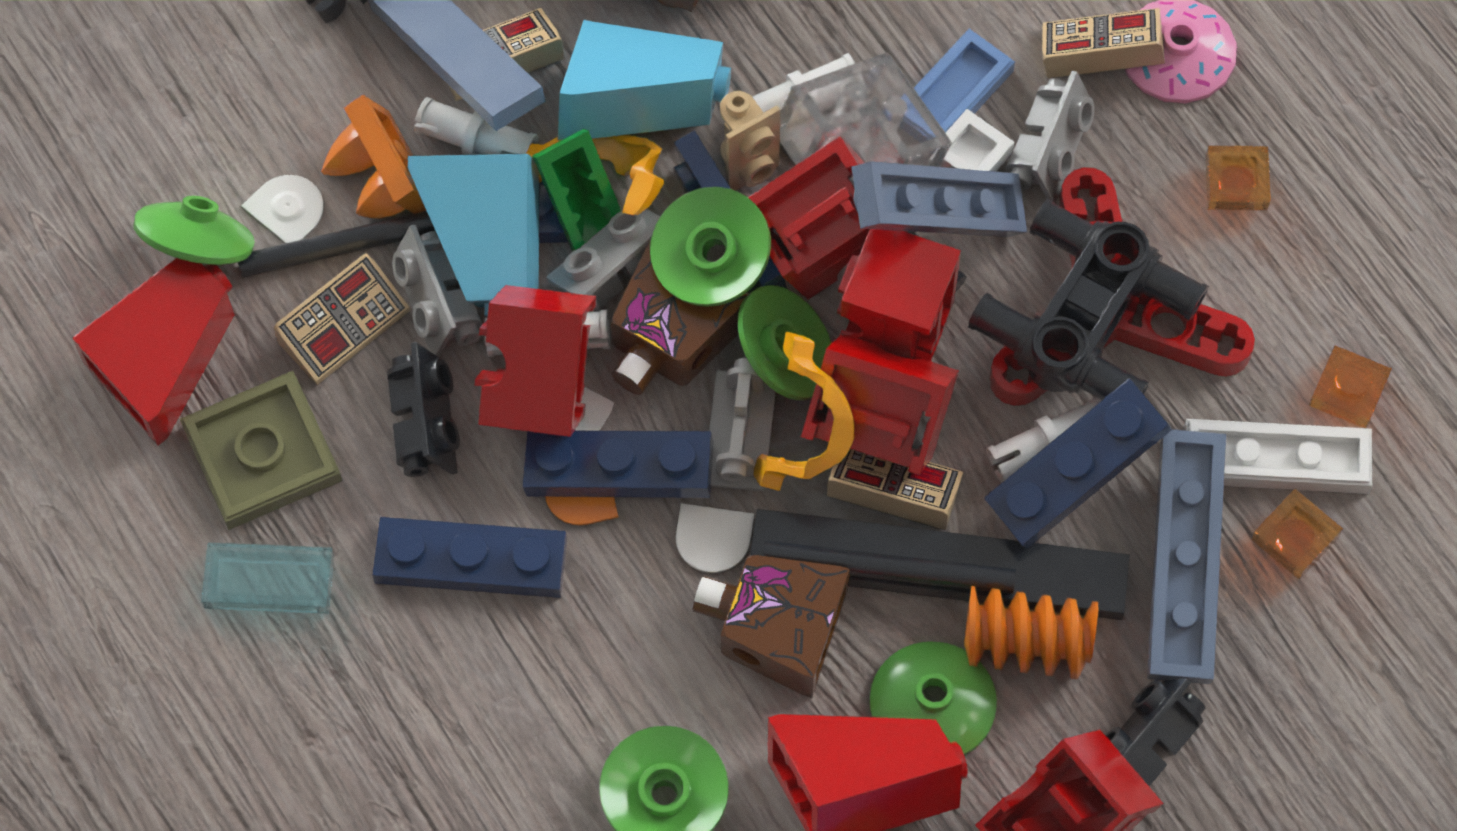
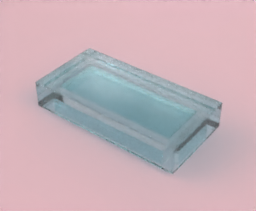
(268, 578)

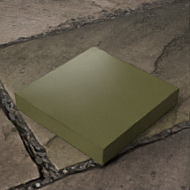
(261, 450)

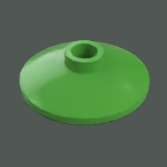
(694, 226)
(194, 231)
(762, 328)
(970, 693)
(659, 759)

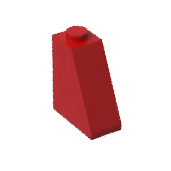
(159, 342)
(864, 770)

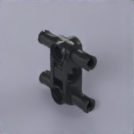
(1086, 303)

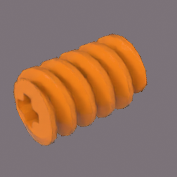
(1030, 632)

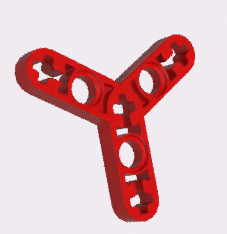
(1202, 357)

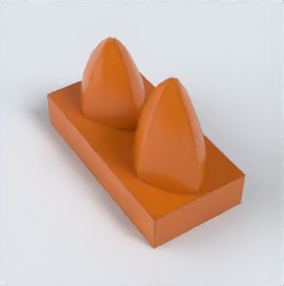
(376, 142)

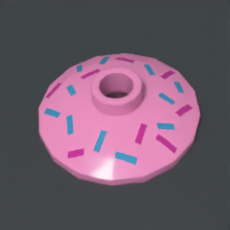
(1192, 69)

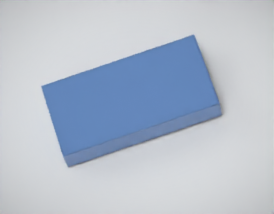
(964, 78)

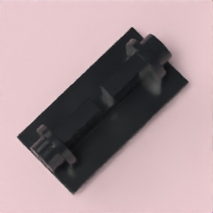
(422, 386)
(1159, 717)

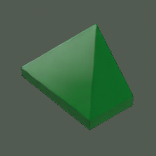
(577, 187)

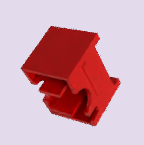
(814, 217)
(899, 292)
(544, 359)
(885, 401)
(1076, 788)

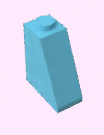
(639, 82)
(484, 218)

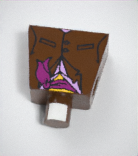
(666, 333)
(778, 617)

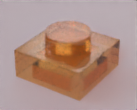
(1238, 178)
(1350, 387)
(1297, 534)

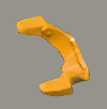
(630, 156)
(770, 470)

